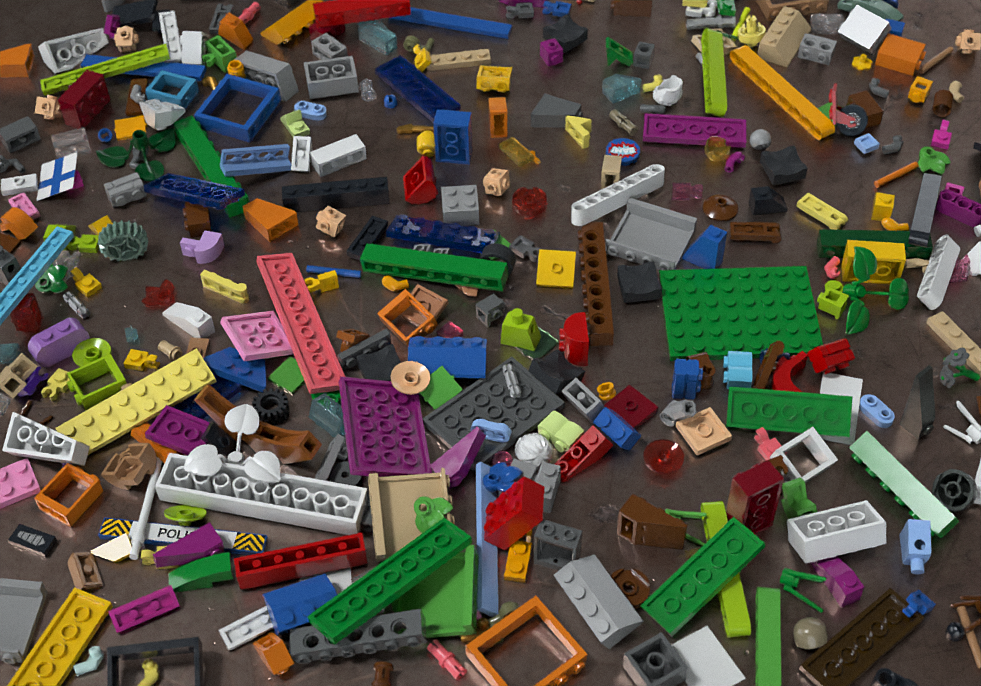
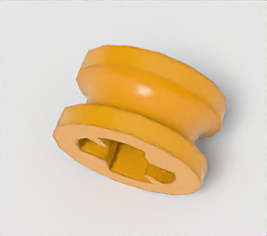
(606, 391)

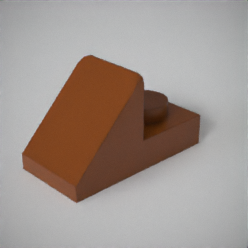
(350, 338)

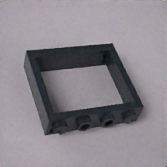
(154, 649)

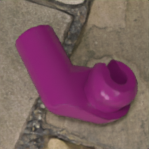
(736, 157)

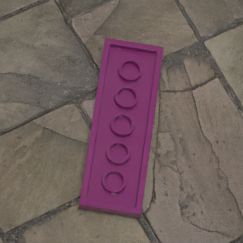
(693, 129)

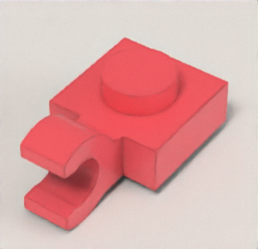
(766, 445)

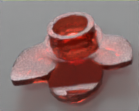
(160, 295)

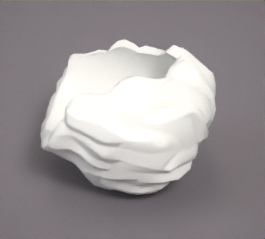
(669, 91)
(534, 449)

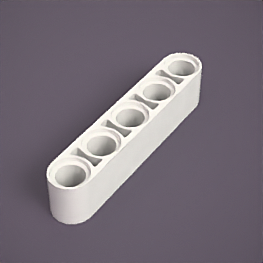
(938, 272)

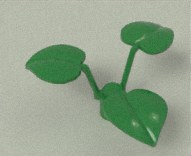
(864, 266)

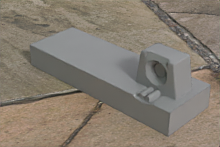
(336, 449)

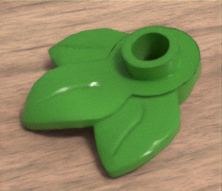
(932, 160)
(435, 511)

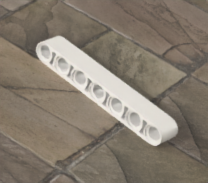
(617, 195)

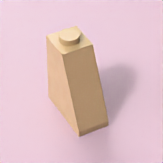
(611, 170)

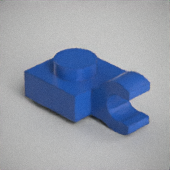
(558, 9)
(918, 602)

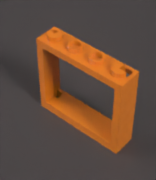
(510, 623)

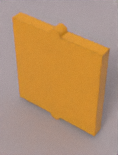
(125, 127)

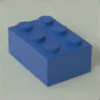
(453, 136)

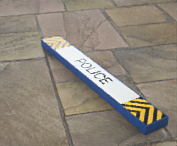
(166, 534)

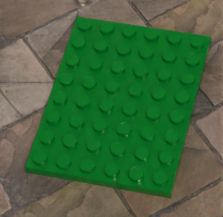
(738, 311)

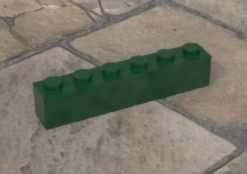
(834, 242)

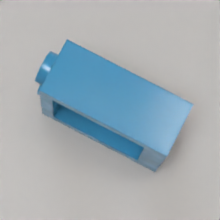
(188, 88)

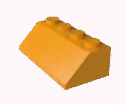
(291, 23)

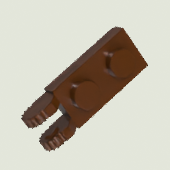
(768, 365)

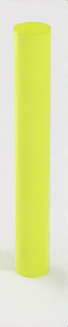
(741, 21)

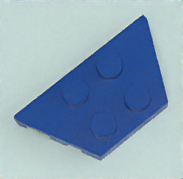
(231, 366)

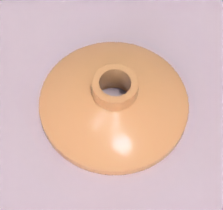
(407, 372)

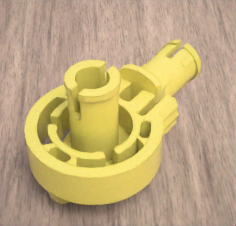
(751, 34)

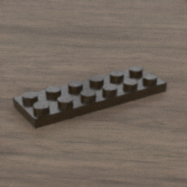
(861, 642)

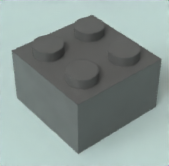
(655, 663)

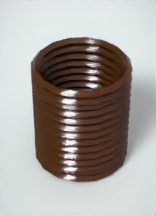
(942, 103)

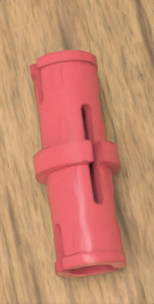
(248, 14)
(446, 659)

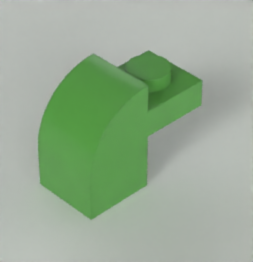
(795, 499)

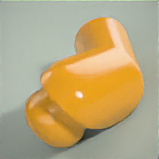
(891, 225)
(394, 285)

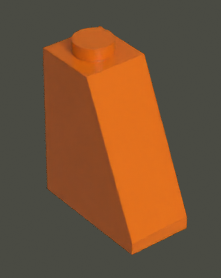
(16, 61)
(498, 117)
(270, 218)

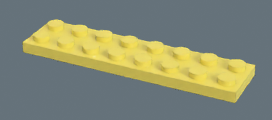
(139, 402)

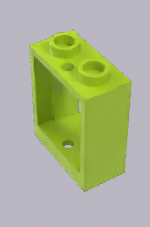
(91, 371)

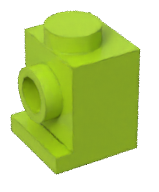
(833, 302)

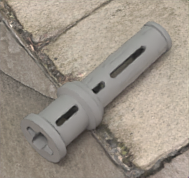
(718, 21)

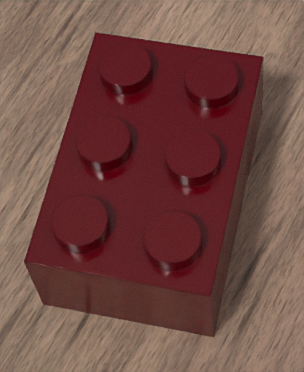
(84, 99)

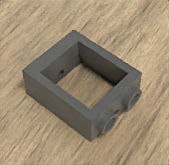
(545, 553)

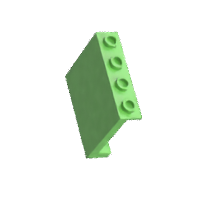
(446, 597)

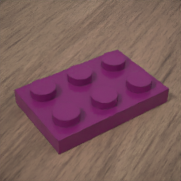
(177, 430)

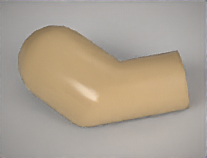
(954, 89)
(917, 262)

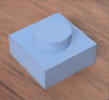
(866, 143)

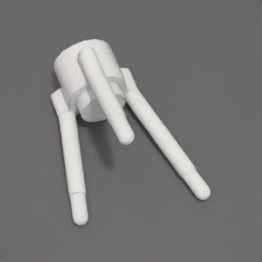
(973, 430)

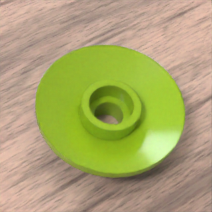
(90, 350)
(185, 514)

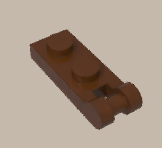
(755, 231)

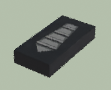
(32, 540)

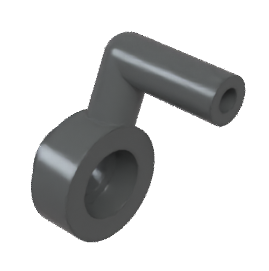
(138, 155)
(4, 163)

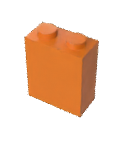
(901, 54)

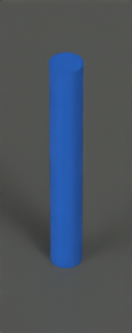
(340, 272)

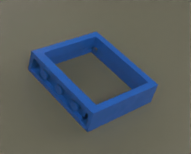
(255, 122)

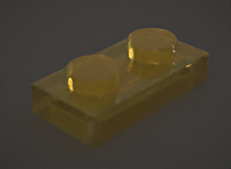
(516, 151)

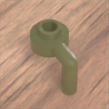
(411, 41)
(505, 610)

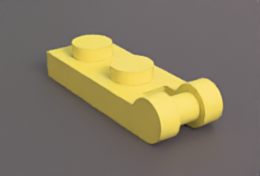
(822, 211)
(225, 286)

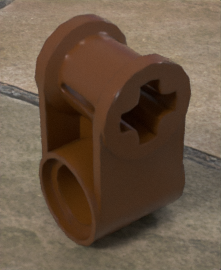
(708, 369)

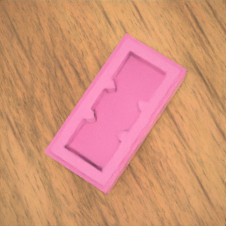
(22, 202)

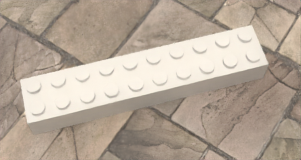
(291, 501)

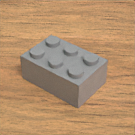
(331, 77)

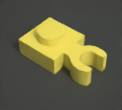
(56, 383)

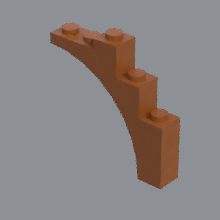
(286, 444)

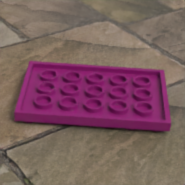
(383, 429)

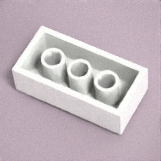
(836, 531)

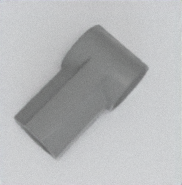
(678, 411)

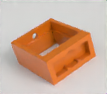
(398, 306)
(46, 497)

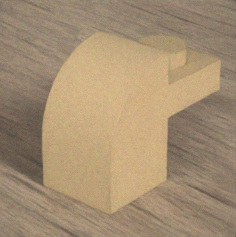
(13, 377)

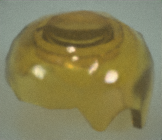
(716, 149)

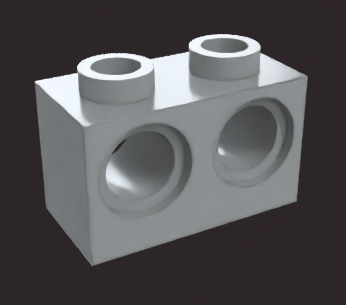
(328, 47)
(817, 49)

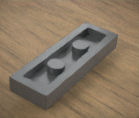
(373, 344)

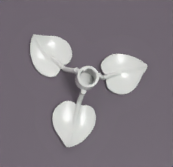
(262, 467)

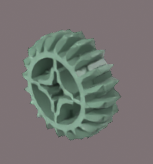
(123, 241)

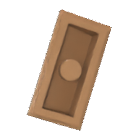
(84, 571)

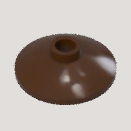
(720, 207)

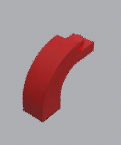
(786, 370)

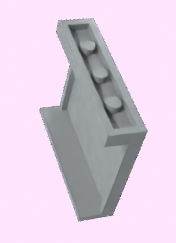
(651, 235)
(19, 614)

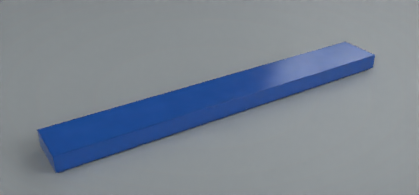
(457, 23)
(189, 70)

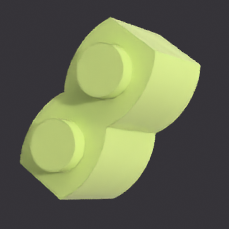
(560, 431)

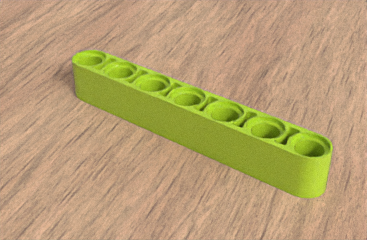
(714, 72)
(730, 596)

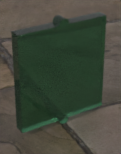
(545, 345)

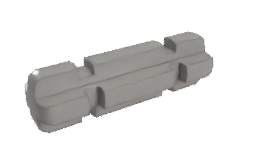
(76, 304)
(511, 380)

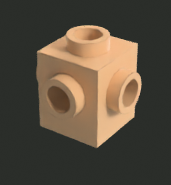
(126, 39)
(974, 41)
(48, 107)
(496, 181)
(330, 221)

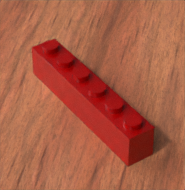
(352, 11)
(300, 561)

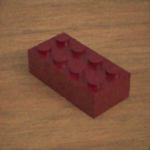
(755, 496)

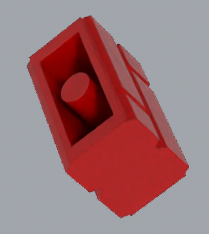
(830, 356)

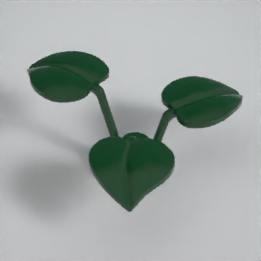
(148, 171)

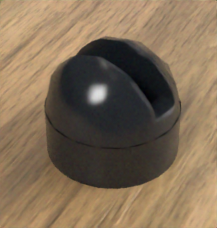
(952, 631)

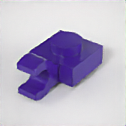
(32, 382)

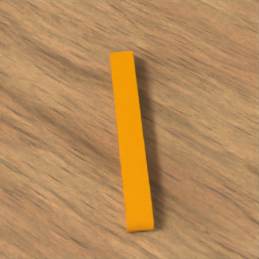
(782, 92)

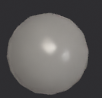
(760, 139)

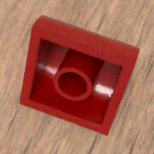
(420, 182)
(575, 339)

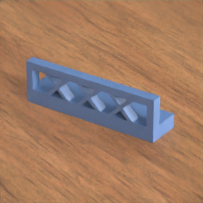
(255, 164)

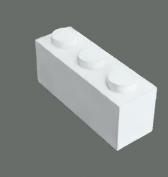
(338, 155)

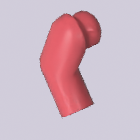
(830, 268)

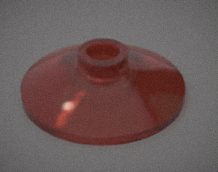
(664, 450)

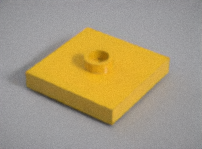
(556, 268)

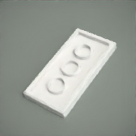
(847, 386)

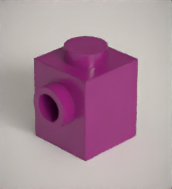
(551, 52)

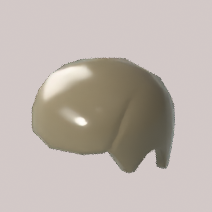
(810, 633)

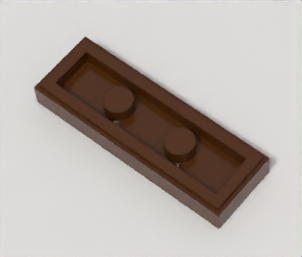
(132, 107)

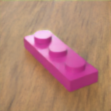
(143, 608)

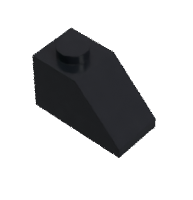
(766, 201)

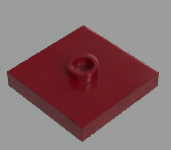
(632, 406)

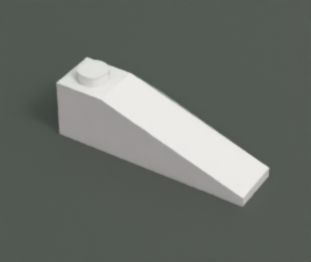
(69, 51)

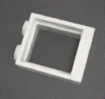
(818, 449)

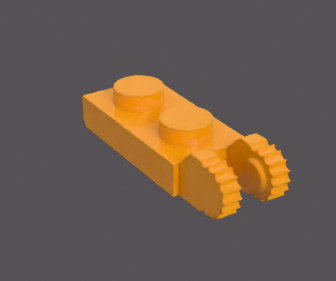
(518, 559)

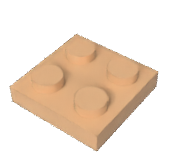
(703, 431)

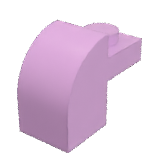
(205, 249)

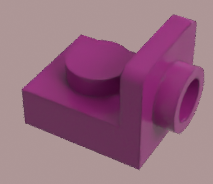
(111, 25)

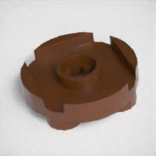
(637, 580)

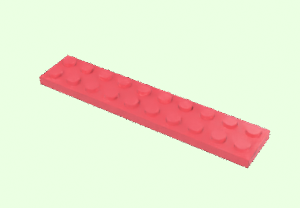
(301, 322)

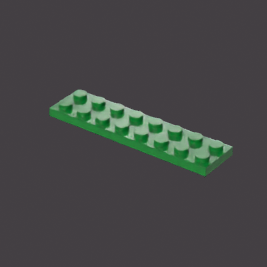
(389, 580)

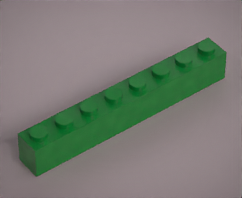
(207, 159)
(434, 267)

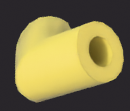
(651, 86)
(151, 672)

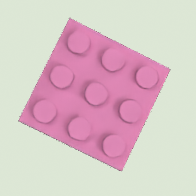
(257, 335)

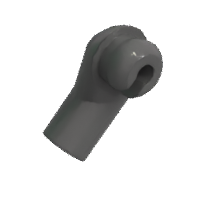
(652, 109)
(895, 146)

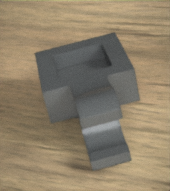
(523, 10)

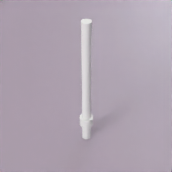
(138, 538)

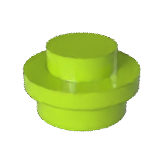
(835, 285)

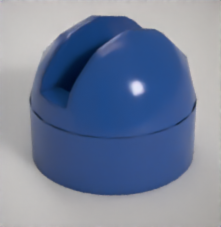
(387, 104)
(103, 131)

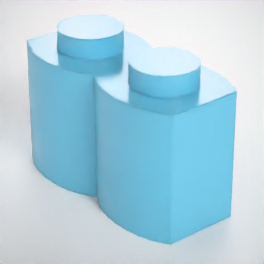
(738, 369)

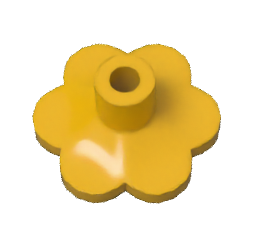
(862, 62)

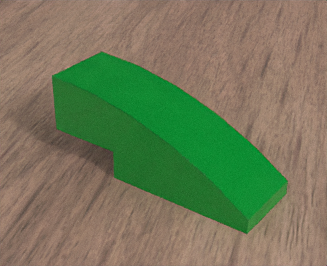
(201, 573)

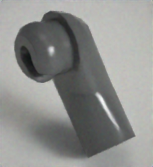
(876, 89)

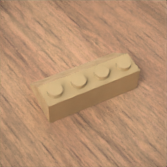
(783, 37)

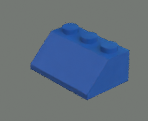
(293, 603)

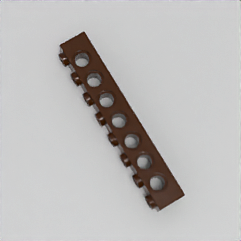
(596, 284)

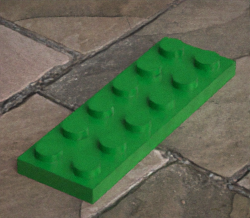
(789, 411)
(703, 576)

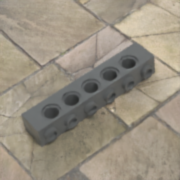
(415, 634)

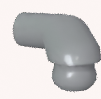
(136, 94)

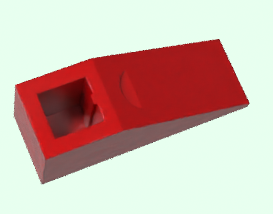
(583, 453)

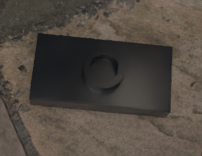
(220, 439)

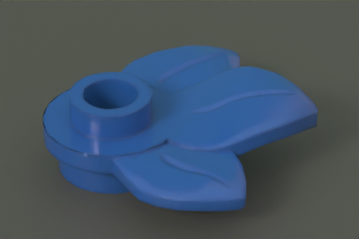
(501, 477)

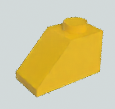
(882, 206)

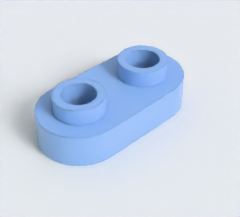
(311, 110)
(875, 410)
(494, 431)

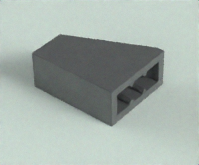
(553, 111)

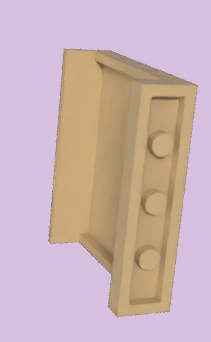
(393, 507)

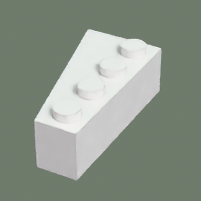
(37, 441)

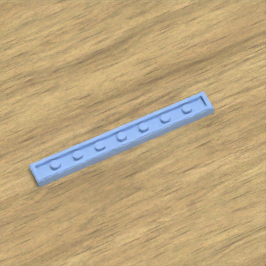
(487, 564)

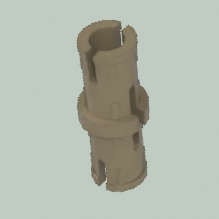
(623, 122)

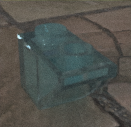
(620, 87)

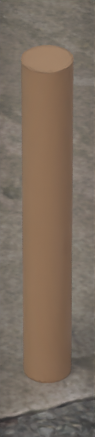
(935, 60)
(971, 637)

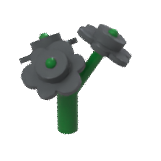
(957, 360)

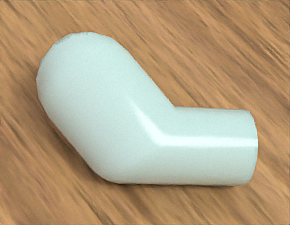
(92, 663)

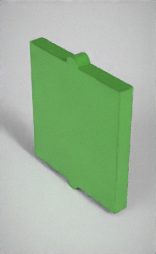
(287, 376)
(441, 388)

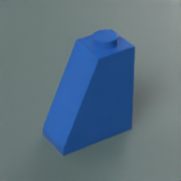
(707, 249)

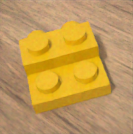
(494, 78)

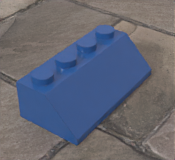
(457, 355)

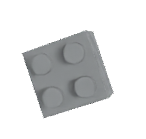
(460, 205)

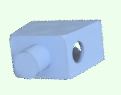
(916, 544)

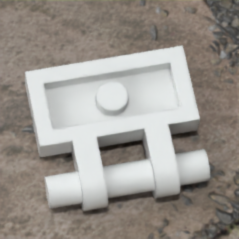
(698, 11)

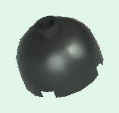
(955, 489)

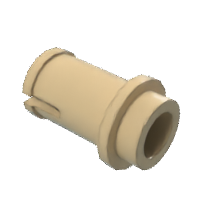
(173, 352)

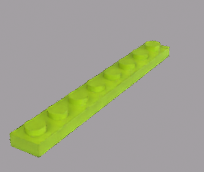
(108, 68)

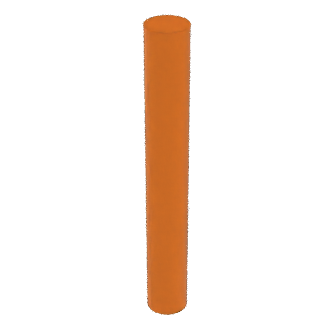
(896, 174)

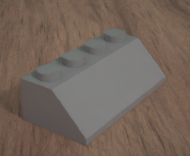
(598, 599)

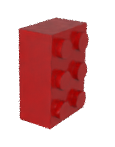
(514, 513)

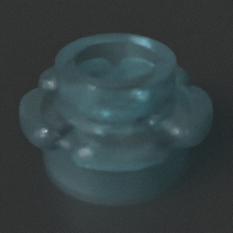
(131, 334)

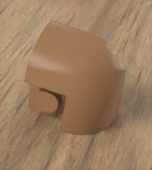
(130, 466)

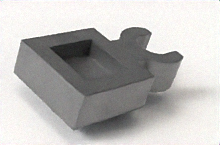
(524, 247)

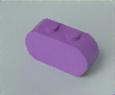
(57, 342)

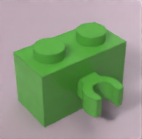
(219, 53)

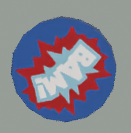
(624, 147)

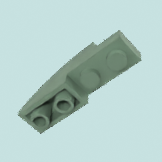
(876, 7)

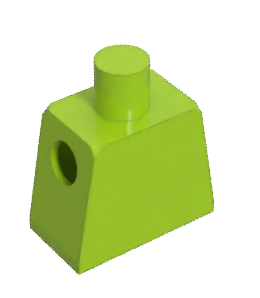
(520, 330)

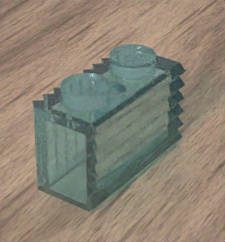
(328, 415)

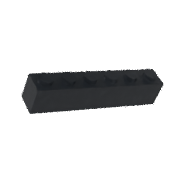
(336, 194)

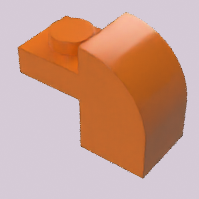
(18, 223)

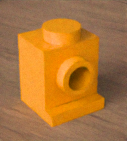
(919, 94)

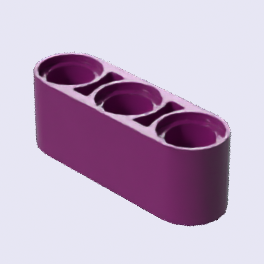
(959, 208)

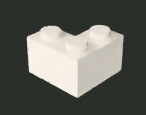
(193, 47)

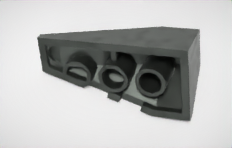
(920, 406)

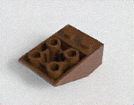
(650, 525)

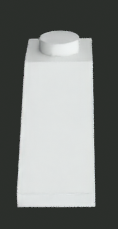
(190, 319)

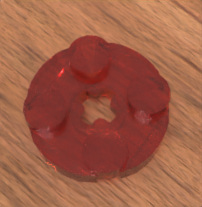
(531, 209)

